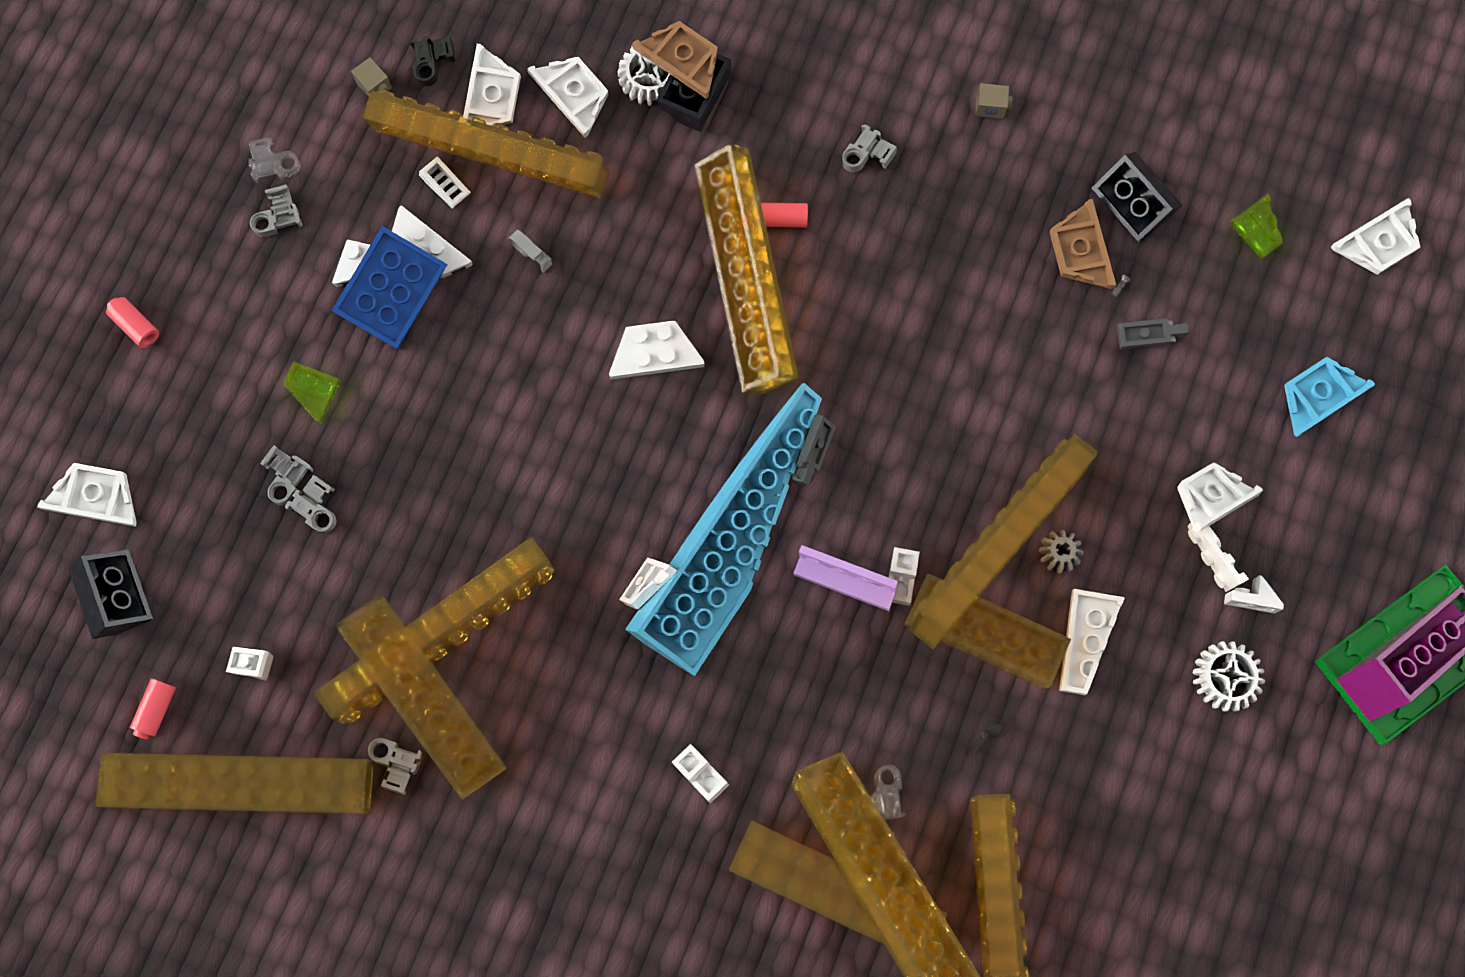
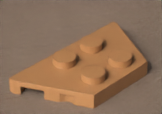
(682, 55)
(1082, 249)

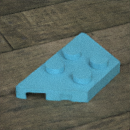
(1321, 392)

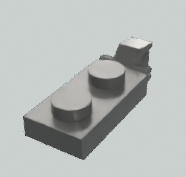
(1149, 333)
(814, 449)

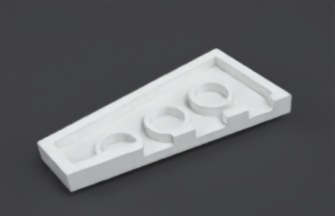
(1088, 627)

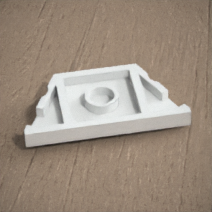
(491, 89)
(573, 91)
(421, 235)
(1382, 240)
(654, 350)
(92, 494)
(1213, 495)

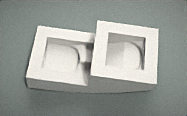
(904, 570)
(700, 773)

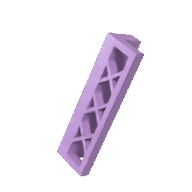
(846, 578)

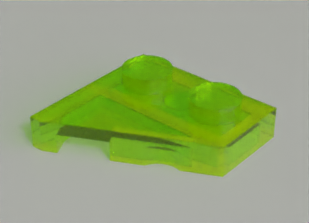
(1259, 227)
(312, 389)

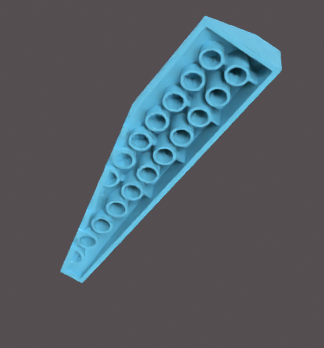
(726, 544)

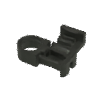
(430, 52)

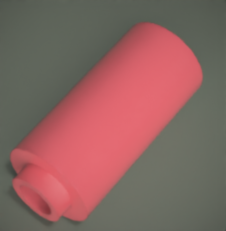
(785, 214)
(132, 322)
(152, 709)

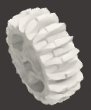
(642, 85)
(1232, 657)

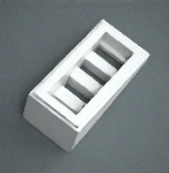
(445, 171)

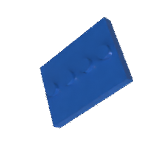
(389, 287)

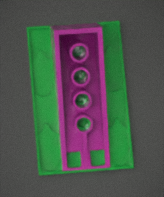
(1403, 657)

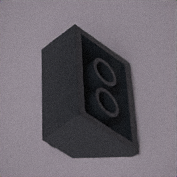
(688, 105)
(1136, 196)
(110, 593)

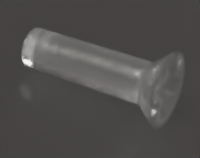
(1121, 284)

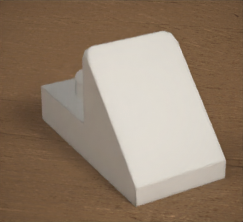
(1261, 597)
(250, 663)

